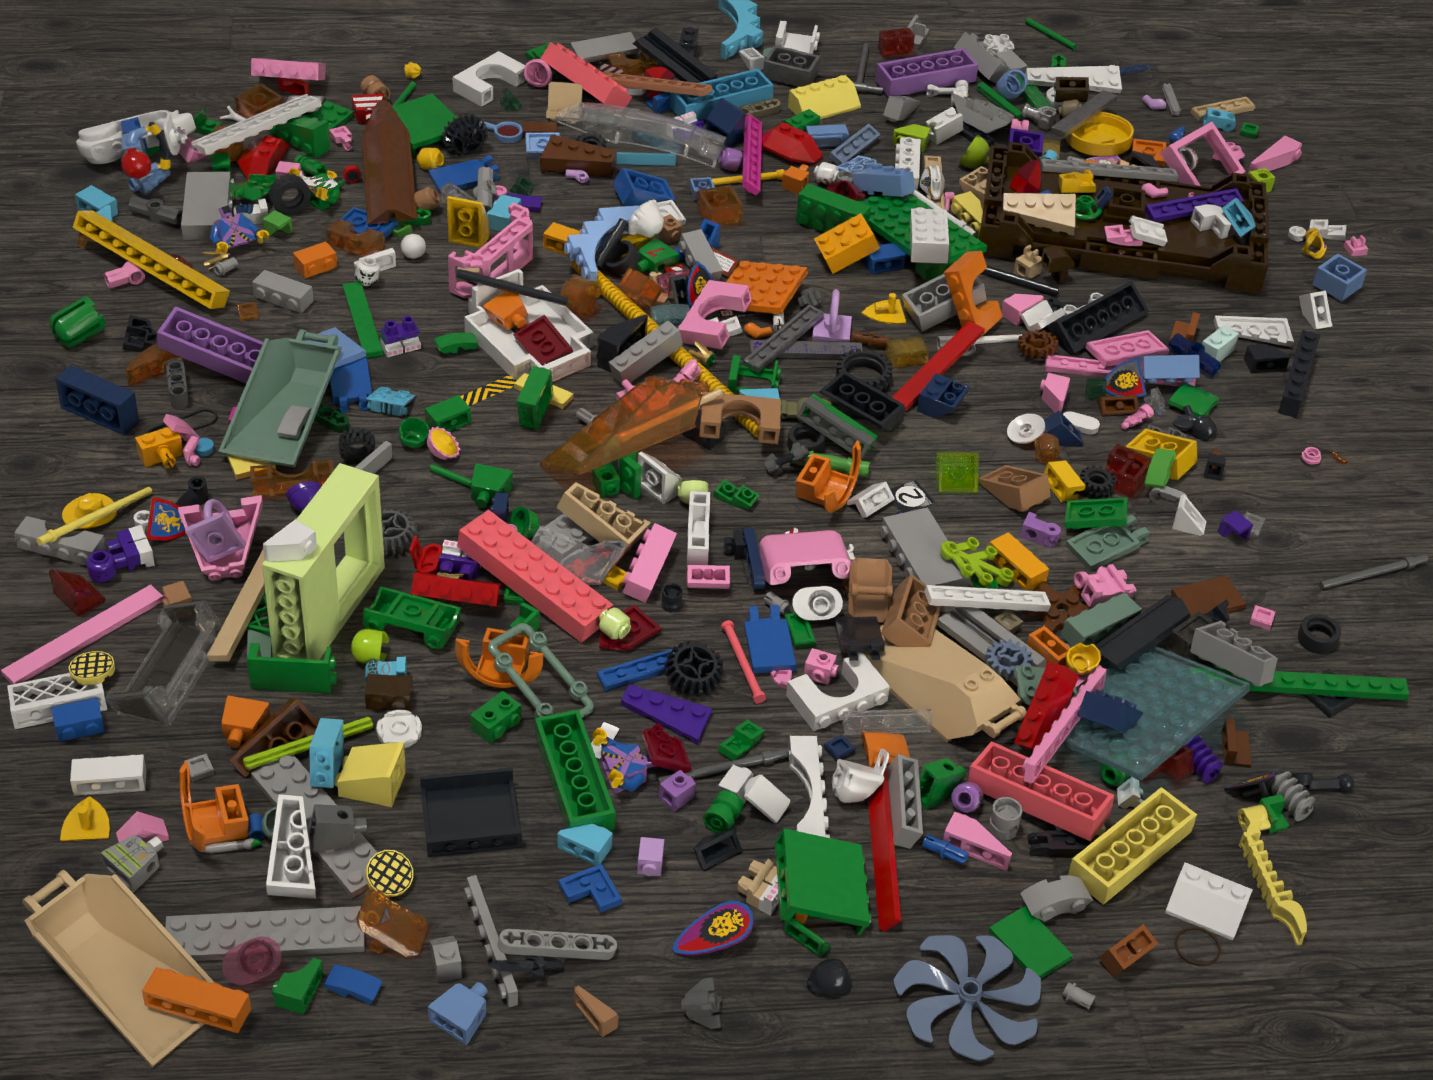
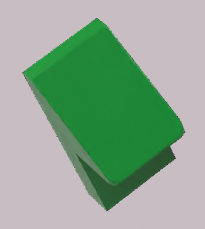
(204, 125)

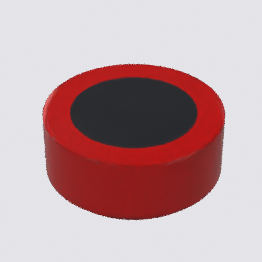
(351, 174)

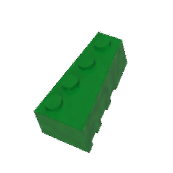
(305, 134)

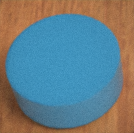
(205, 447)

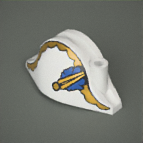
(933, 181)

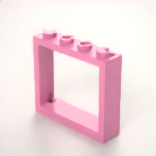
(1216, 142)

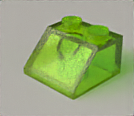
(957, 471)

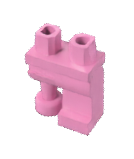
(1103, 585)

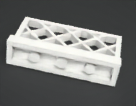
(39, 710)

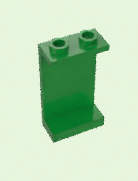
(291, 673)

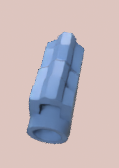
(148, 182)

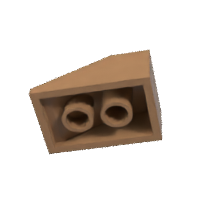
(1017, 487)

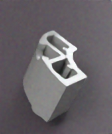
(1056, 897)

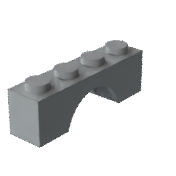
(70, 548)

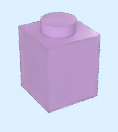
(650, 856)

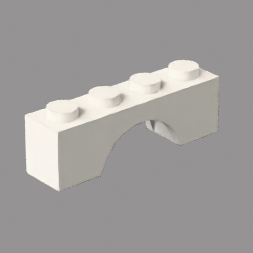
(698, 528)

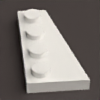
(1258, 328)

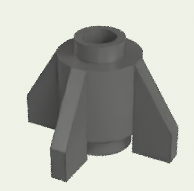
(702, 1004)

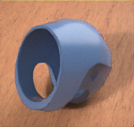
(1009, 86)

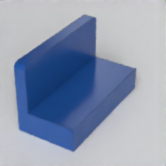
(659, 103)

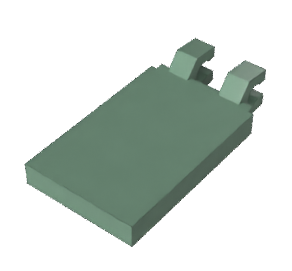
(1106, 543)

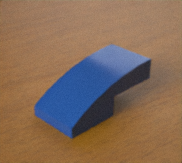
(353, 982)

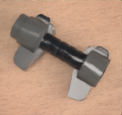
(798, 454)

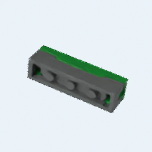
(835, 425)

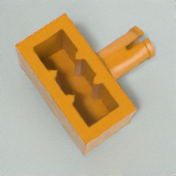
(159, 447)

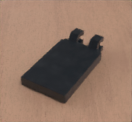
(859, 635)

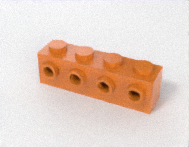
(196, 999)

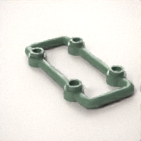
(537, 642)

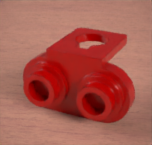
(427, 559)

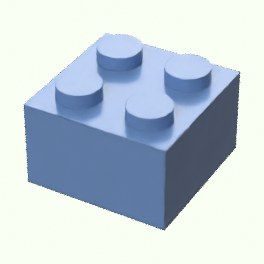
(1339, 277)

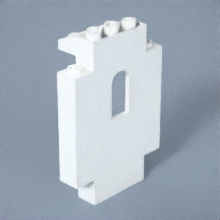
(507, 351)

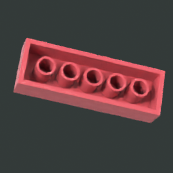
(593, 82)
(1051, 797)

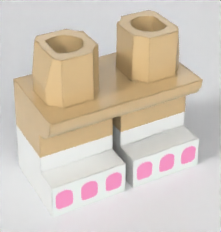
(763, 890)

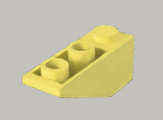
(969, 209)

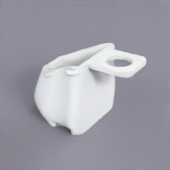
(857, 782)

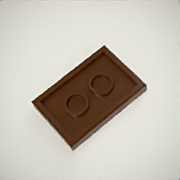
(1208, 594)

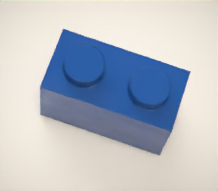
(885, 259)
(77, 719)

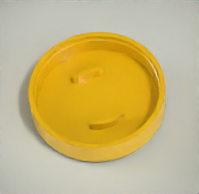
(1102, 135)

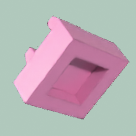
(1356, 247)

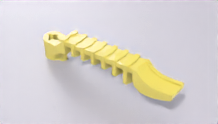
(1279, 902)

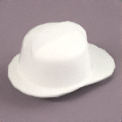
(817, 603)

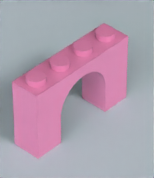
(288, 69)
(714, 296)

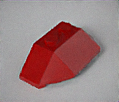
(791, 144)
(262, 156)

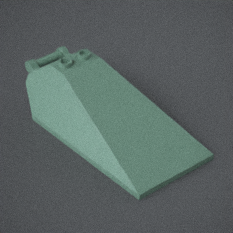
(283, 376)

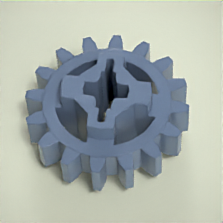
(1006, 656)

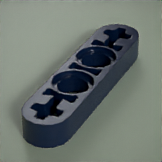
(753, 559)

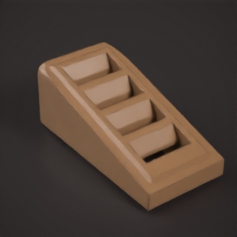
(596, 1012)

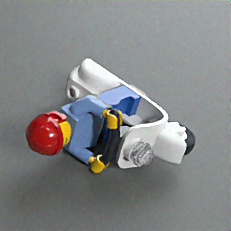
(132, 138)

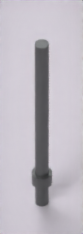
(1406, 563)
(765, 758)

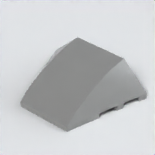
(982, 114)

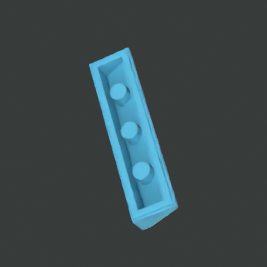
(631, 158)

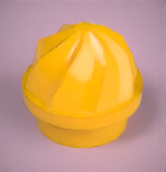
(412, 70)

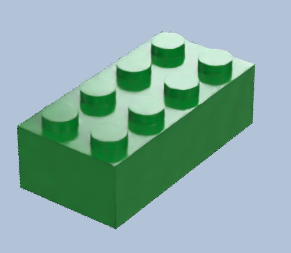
(825, 209)

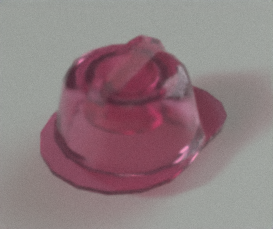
(251, 960)

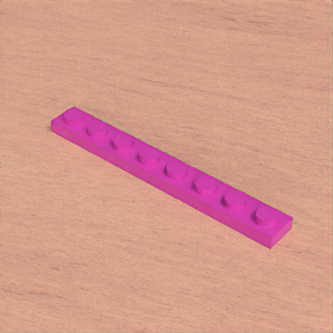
(752, 155)

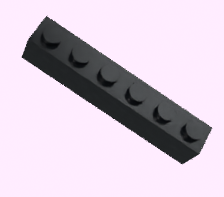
(1299, 374)

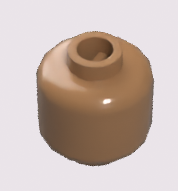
(427, 199)

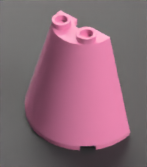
(245, 523)

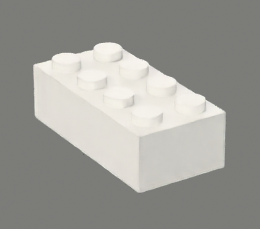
(929, 235)

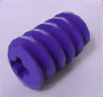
(1205, 763)

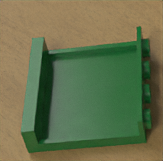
(424, 120)
(821, 879)

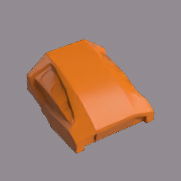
(892, 743)

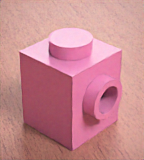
(821, 666)

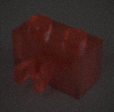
(896, 41)

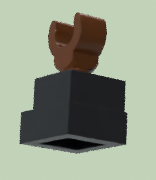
(1214, 465)

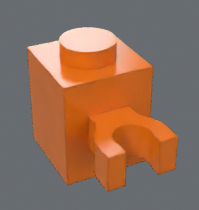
(795, 178)

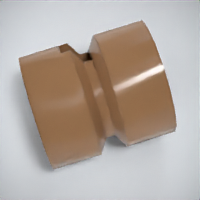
(374, 85)

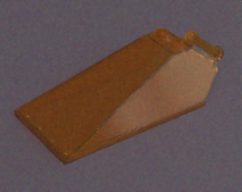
(635, 421)

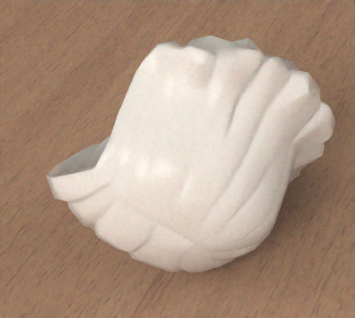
(646, 220)

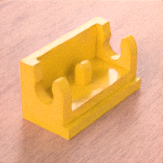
(1063, 480)

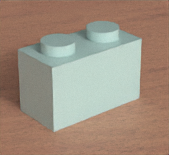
(1221, 343)

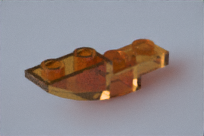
(148, 364)

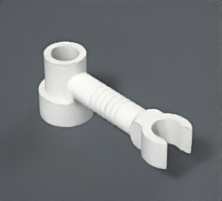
(959, 86)

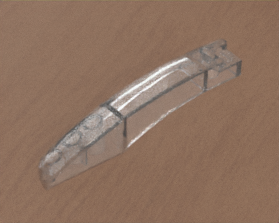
(645, 129)

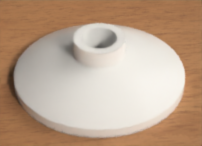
(1025, 428)

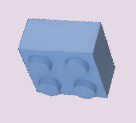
(700, 184)

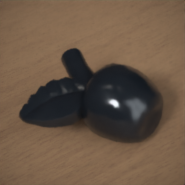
(1200, 427)

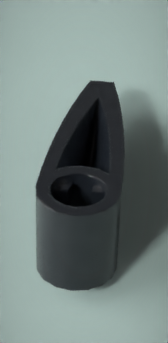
(196, 493)

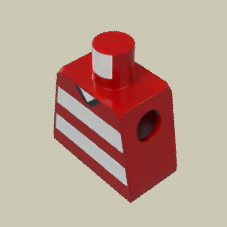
(364, 105)

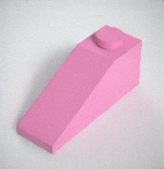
(977, 841)

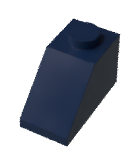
(1063, 429)

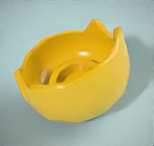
(1083, 659)

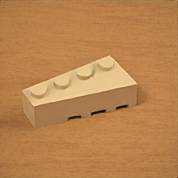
(1043, 210)
(601, 517)

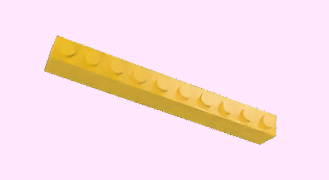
(151, 259)

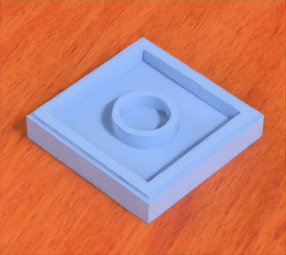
(536, 143)

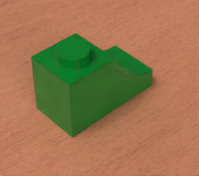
(297, 988)

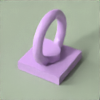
(833, 326)
(215, 534)

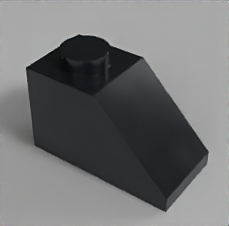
(1264, 358)

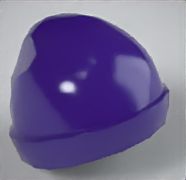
(302, 494)

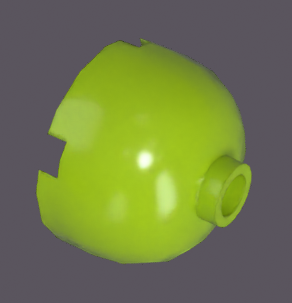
(976, 154)

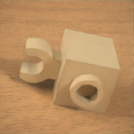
(1028, 264)

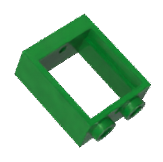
(535, 397)

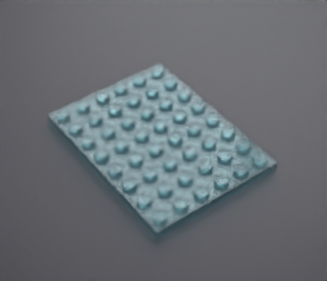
(1176, 705)

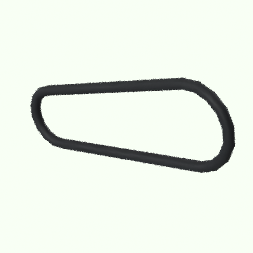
(189, 414)

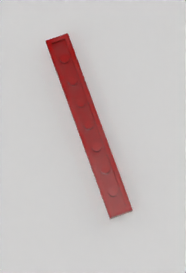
(939, 363)
(884, 857)

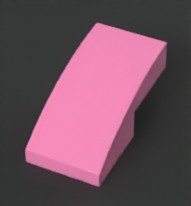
(1116, 235)
(180, 426)

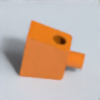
(507, 310)
(242, 719)

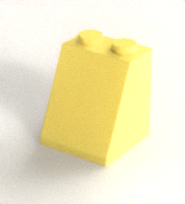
(372, 773)

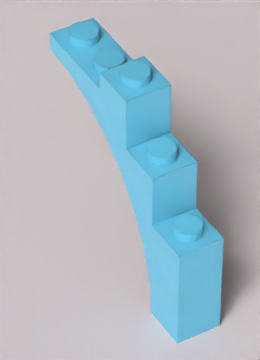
(747, 24)

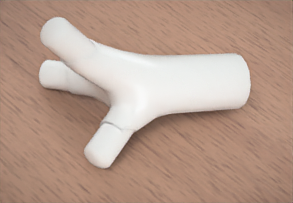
(232, 116)

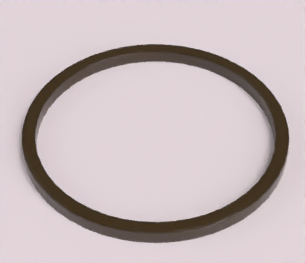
(1192, 962)

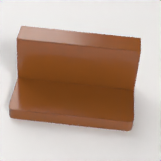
(1186, 329)

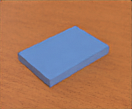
(350, 350)

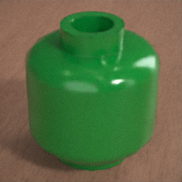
(1113, 776)

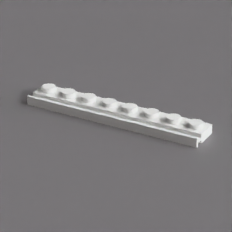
(256, 124)

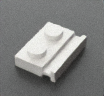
(1148, 231)

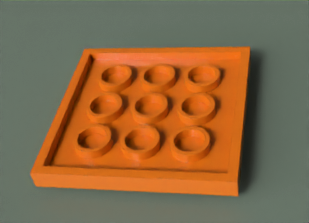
(769, 284)

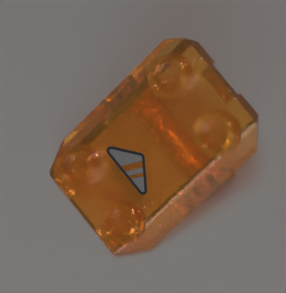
(390, 925)

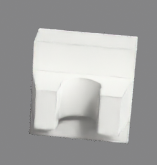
(1129, 794)

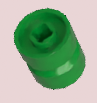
(723, 811)

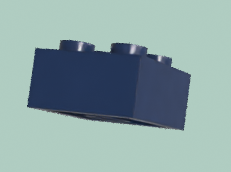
(501, 506)

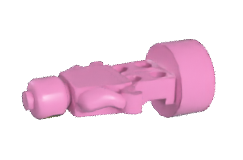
(1144, 412)

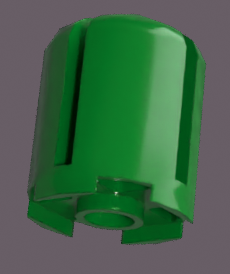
(76, 323)

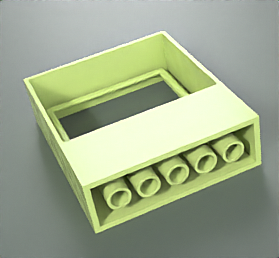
(311, 596)

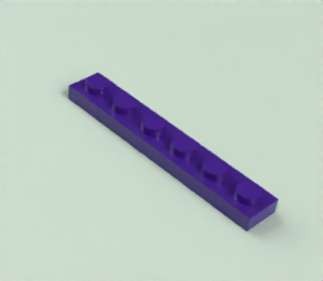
(1185, 206)

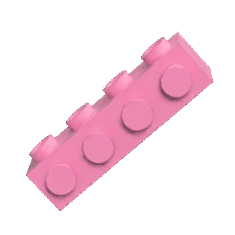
(650, 561)

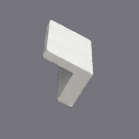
(385, 259)
(1040, 316)
(872, 499)

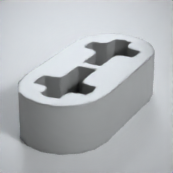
(1167, 498)

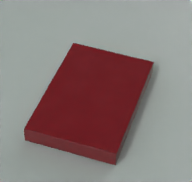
(543, 341)

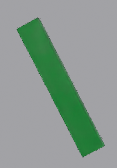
(362, 319)

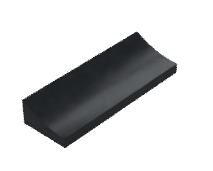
(1099, 317)

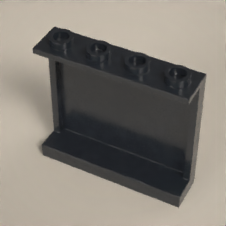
(470, 812)

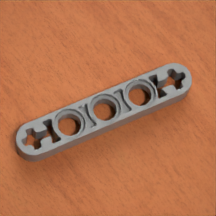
(546, 948)

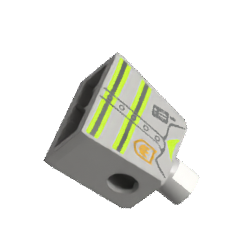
(132, 860)

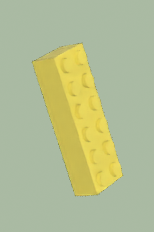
(1132, 845)

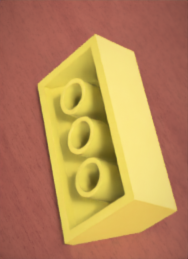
(825, 97)

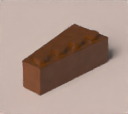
(576, 155)

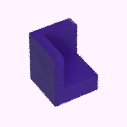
(1236, 523)

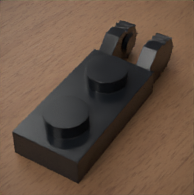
(1057, 843)

